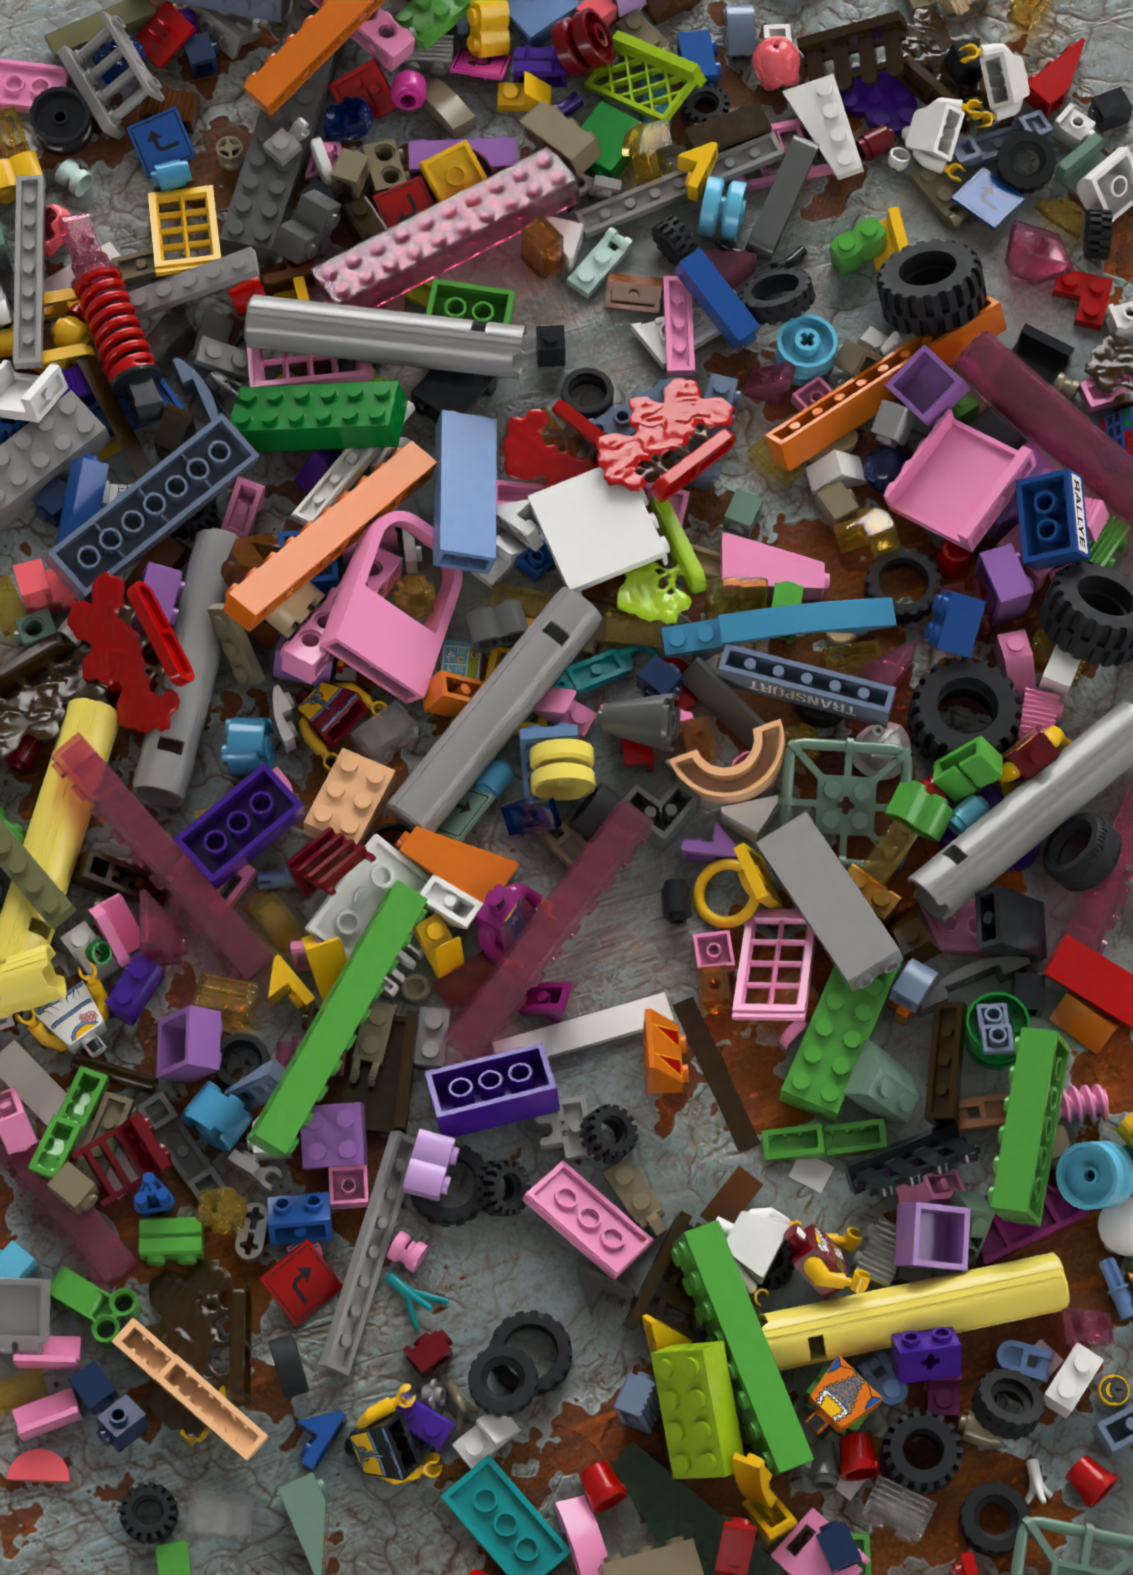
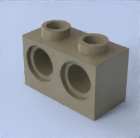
(385, 171)
(351, 176)

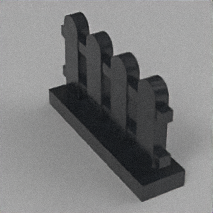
(909, 1161)

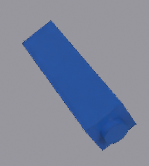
(717, 299)
(82, 494)

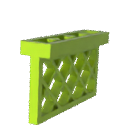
(660, 61)

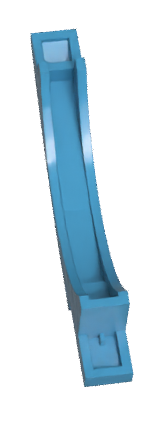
(740, 628)

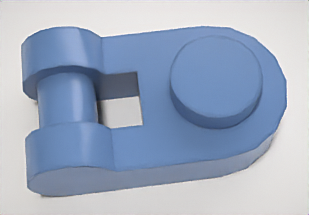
(1014, 1355)
(887, 1385)

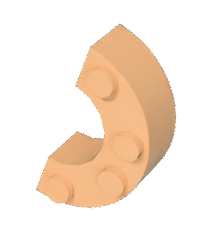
(737, 782)

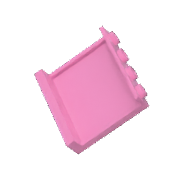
(958, 481)

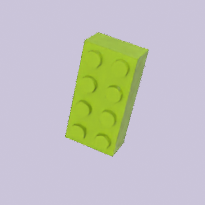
(697, 1409)

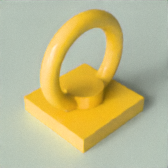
(754, 880)

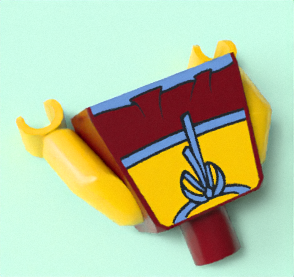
(331, 713)

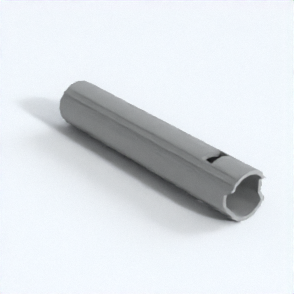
(384, 336)
(495, 712)
(170, 755)
(1026, 815)

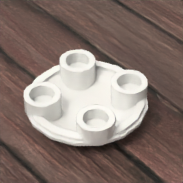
(1116, 1228)

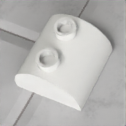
(1109, 184)

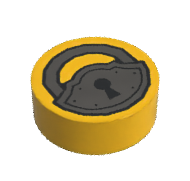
(1113, 1391)

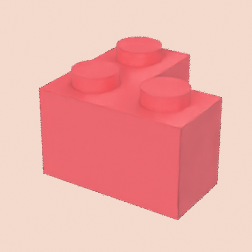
(42, 588)

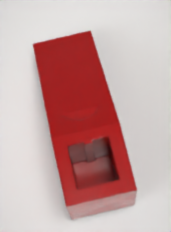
(1053, 83)
(735, 1547)

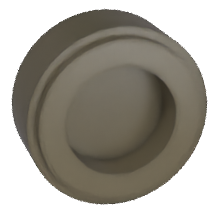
(416, 989)

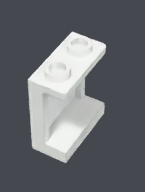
(28, 395)

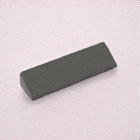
(722, 701)

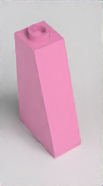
(754, 559)

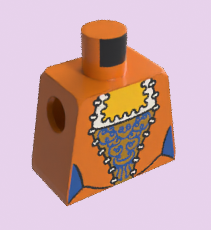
(840, 1399)

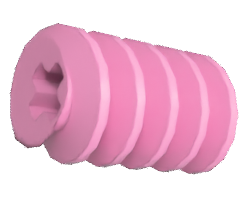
(1084, 1103)

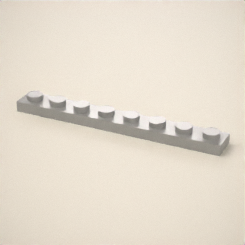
(671, 188)
(29, 272)
(368, 1256)

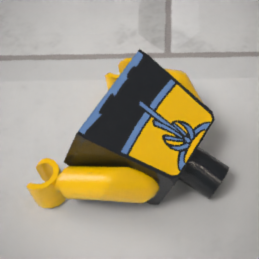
(386, 1445)

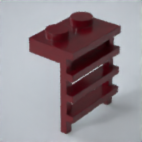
(325, 862)
(140, 1148)

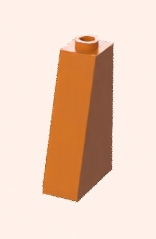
(456, 862)

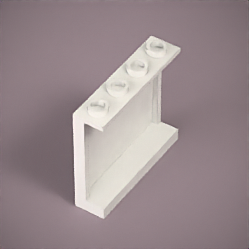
(596, 529)

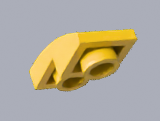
(753, 1479)

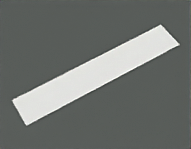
(46, 1097)

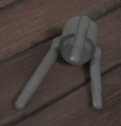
(222, 387)

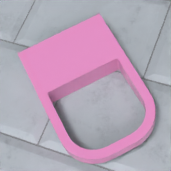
(379, 636)

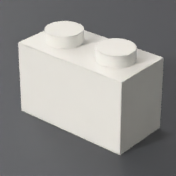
(1072, 1380)

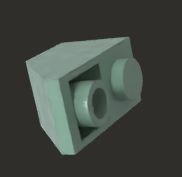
(980, 1219)

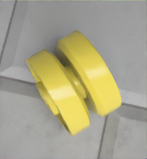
(562, 769)

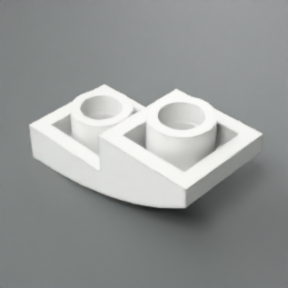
(283, 716)

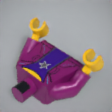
(504, 917)

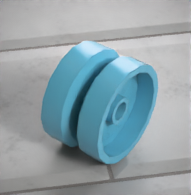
(722, 209)
(809, 345)
(1095, 1175)

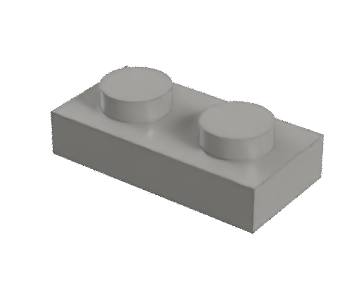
(223, 358)
(430, 1047)

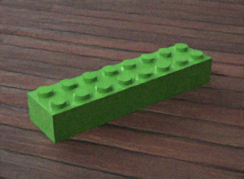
(730, 1317)

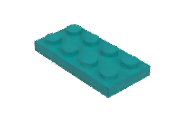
(505, 1521)

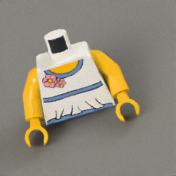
(75, 1020)

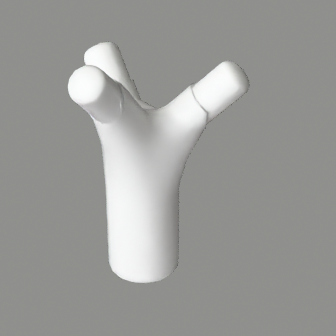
(1036, 1483)

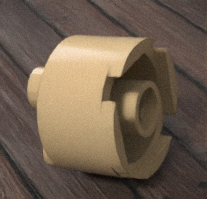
(295, 609)

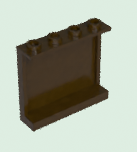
(389, 1101)

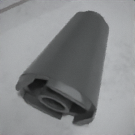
(643, 720)

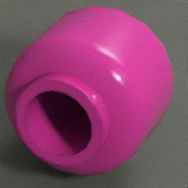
(408, 90)

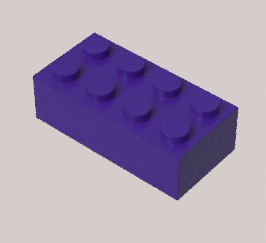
(240, 825)
(492, 1091)

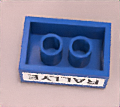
(1052, 519)

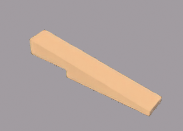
(190, 1389)

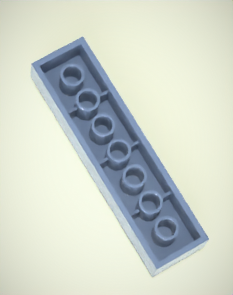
(153, 507)

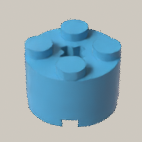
(248, 745)
(217, 1117)

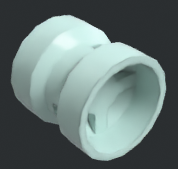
(76, 179)

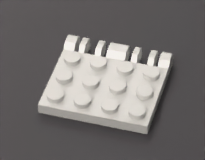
(359, 895)

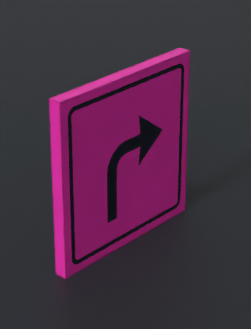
(487, 67)

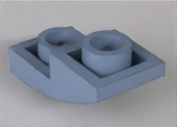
(994, 1028)

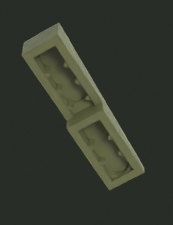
(77, 34)

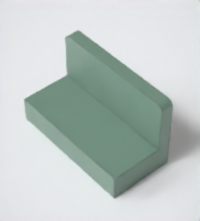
(1079, 163)

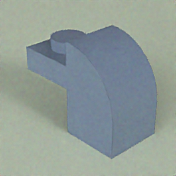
(739, 29)
(913, 985)

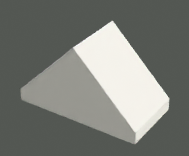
(573, 237)
(834, 468)
(1059, 673)
(749, 817)

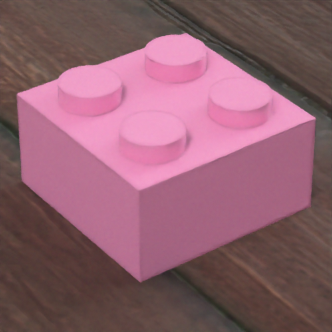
(810, 393)
(713, 949)
(348, 1187)

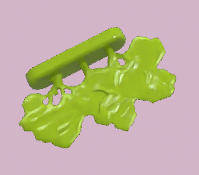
(641, 591)

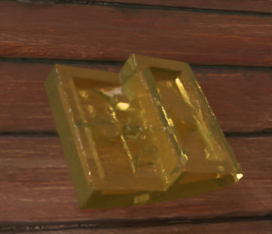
(734, 595)

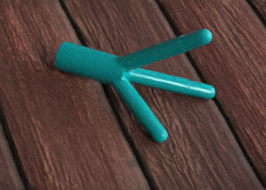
(416, 1295)

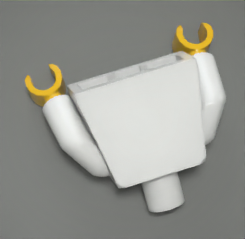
(1003, 78)
(936, 132)
(755, 1244)

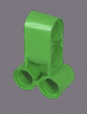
(93, 1303)

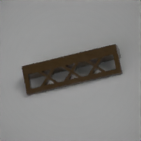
(945, 1062)

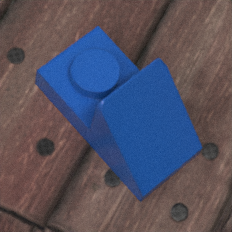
(325, 1430)

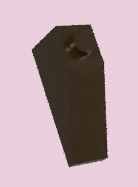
(112, 876)

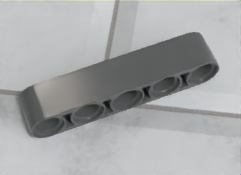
(782, 197)

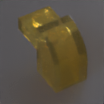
(641, 144)
(870, 528)
(274, 920)

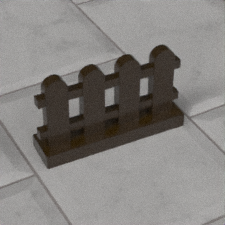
(860, 38)
(665, 1291)

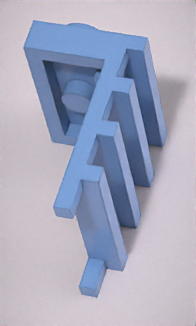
(536, 734)

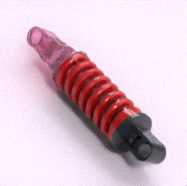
(112, 321)

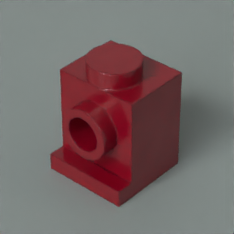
(429, 1352)

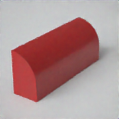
(1092, 978)

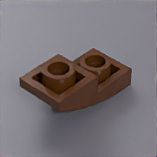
(732, 1196)

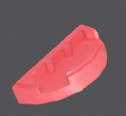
(39, 1466)

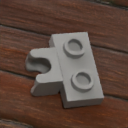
(565, 1128)

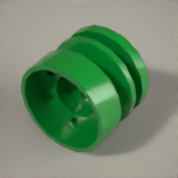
(1018, 1018)

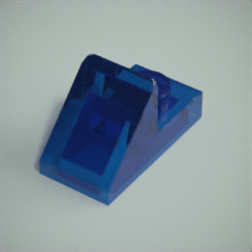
(531, 815)

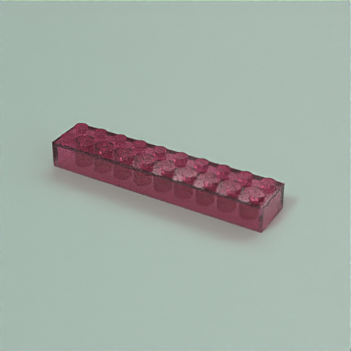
(448, 233)

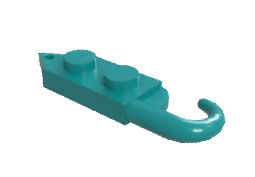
(602, 668)

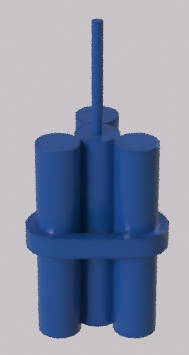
(154, 1198)

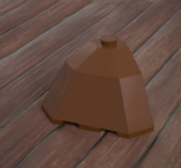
(244, 556)

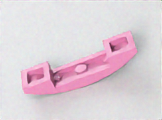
(582, 1534)

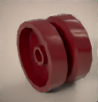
(582, 42)

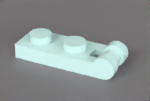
(600, 263)

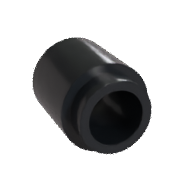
(676, 901)

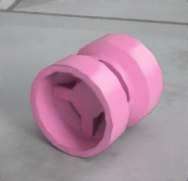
(407, 1251)

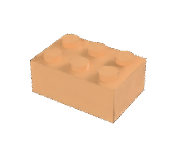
(351, 797)

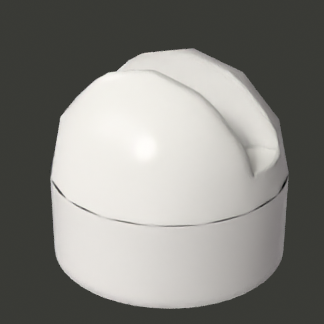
(902, 154)

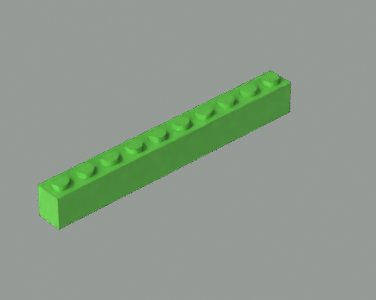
(337, 1020)

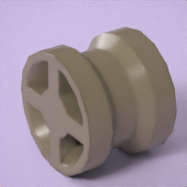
(233, 147)
(1066, 386)

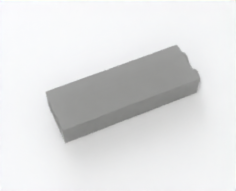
(830, 902)

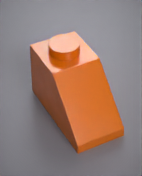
(449, 693)

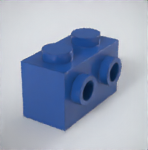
(299, 1218)

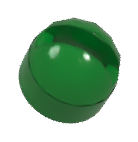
(101, 948)

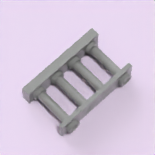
(87, 80)

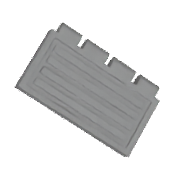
(24, 1315)

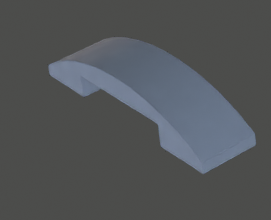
(984, 148)
(191, 383)

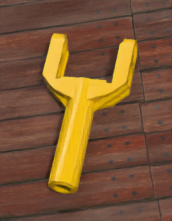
(67, 354)

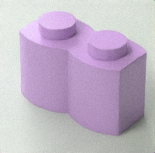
(430, 1164)

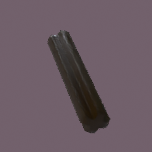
(117, 1074)

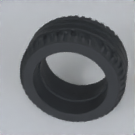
(1091, 867)

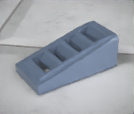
(267, 1073)

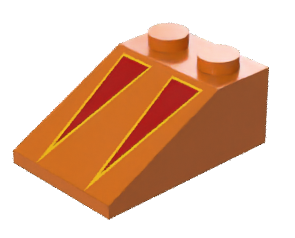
(663, 1055)

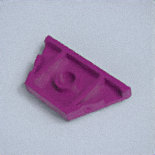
(1011, 1237)

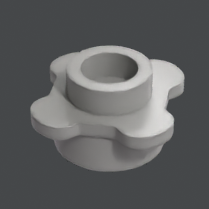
(433, 1395)

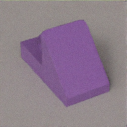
(705, 852)

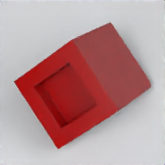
(636, 754)

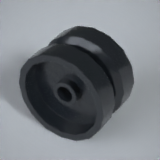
(61, 121)

